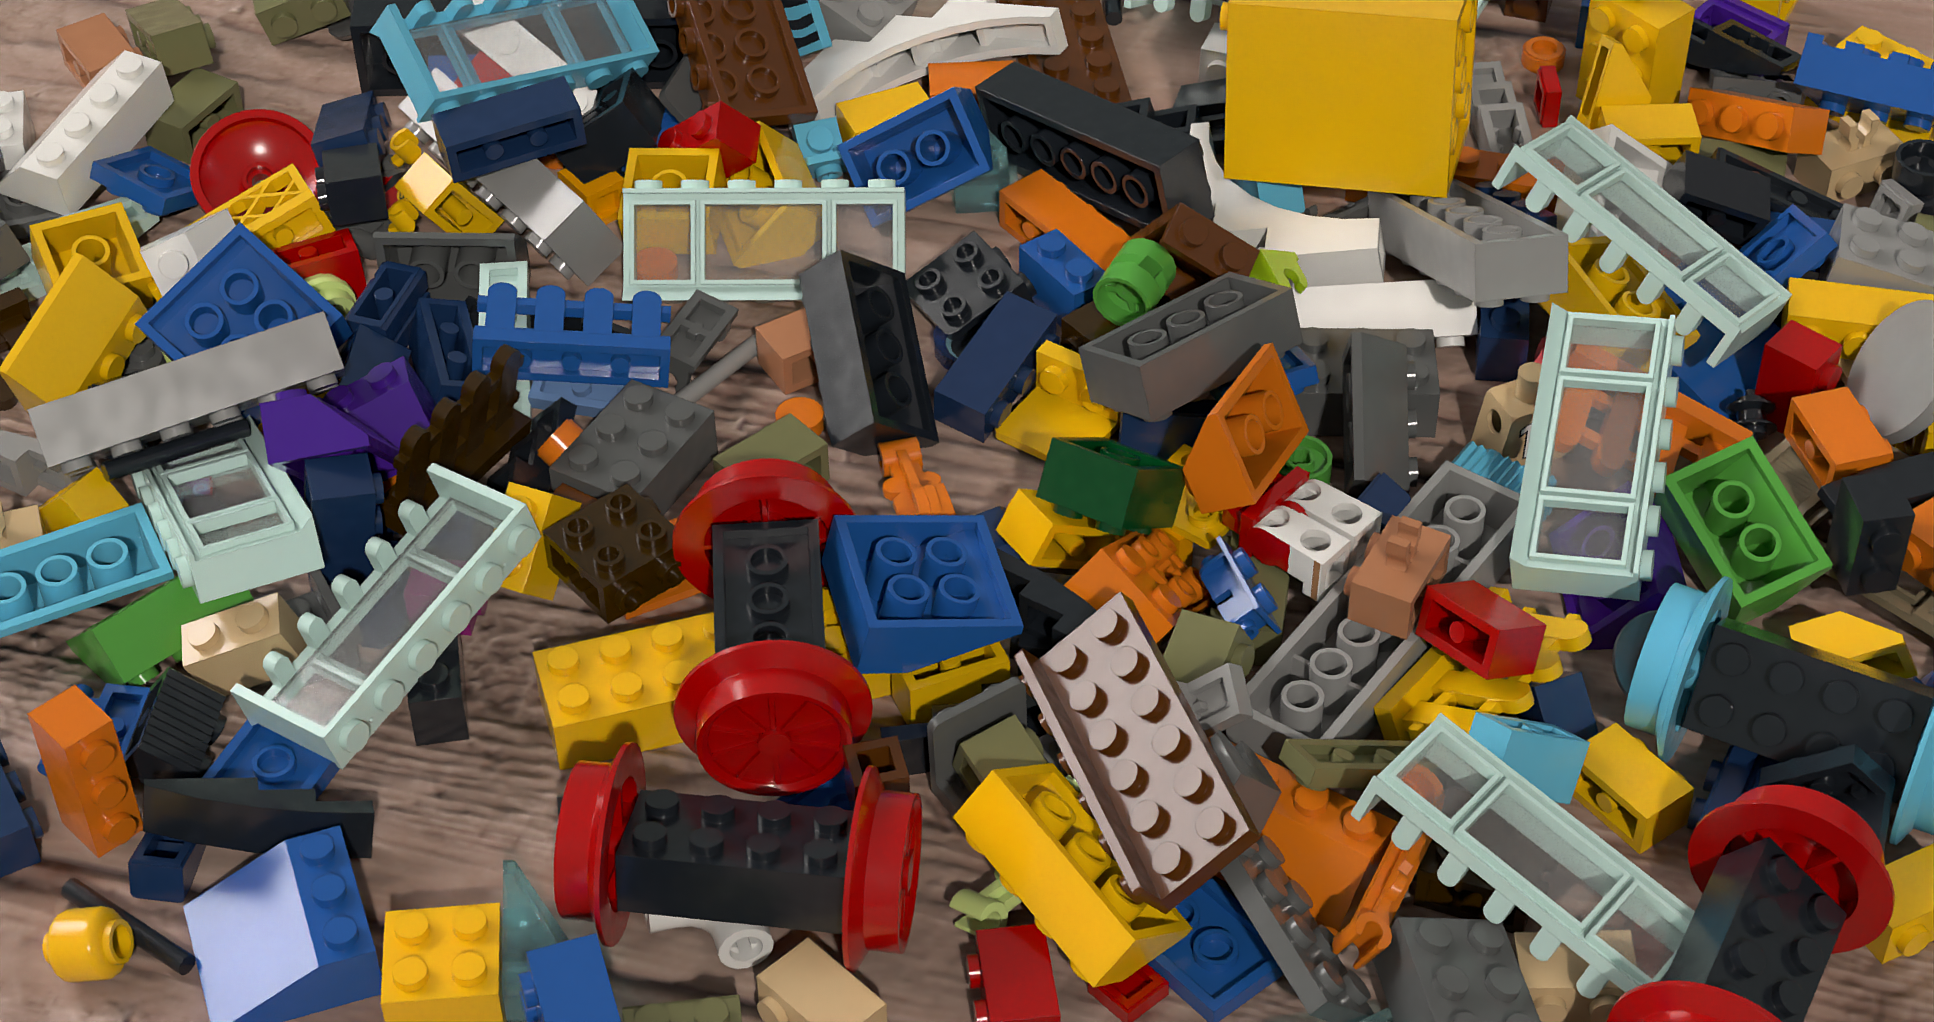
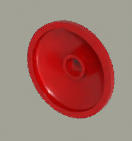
(248, 150)

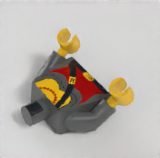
(400, 209)

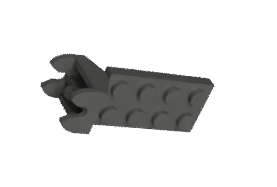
(1282, 905)

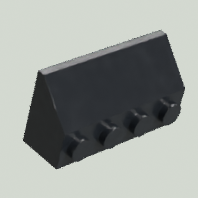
(866, 354)

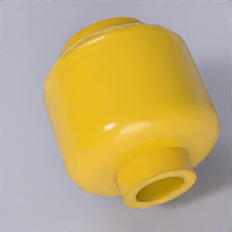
(88, 944)

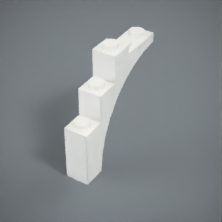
(908, 43)
(1327, 248)

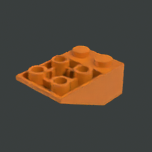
(1147, 573)

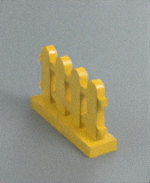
(1441, 682)

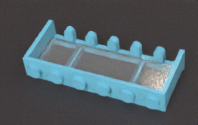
(509, 45)

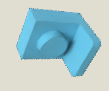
(819, 147)

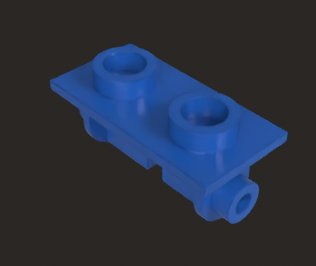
(1231, 575)

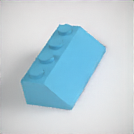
(79, 568)

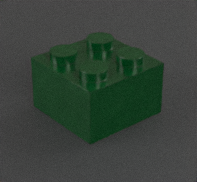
(1111, 484)

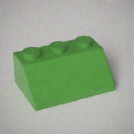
(1744, 526)
(145, 632)

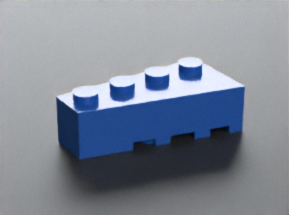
(1861, 80)

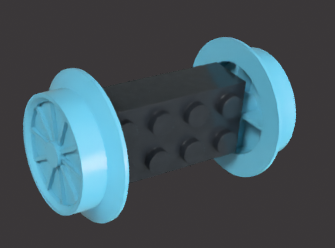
(1779, 698)

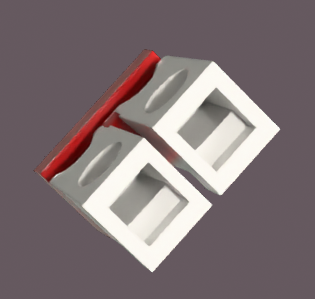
(1305, 530)

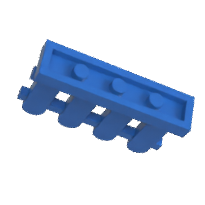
(576, 356)

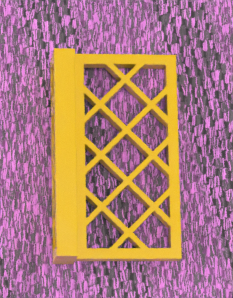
(292, 219)

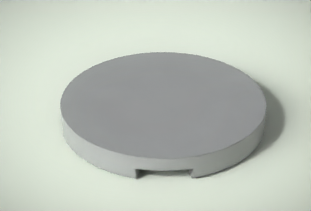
(1897, 372)

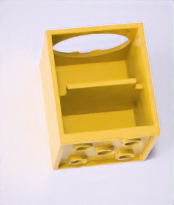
(1348, 92)

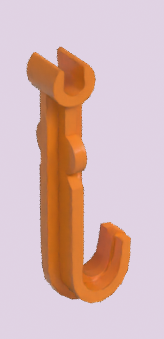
(910, 487)
(1374, 915)

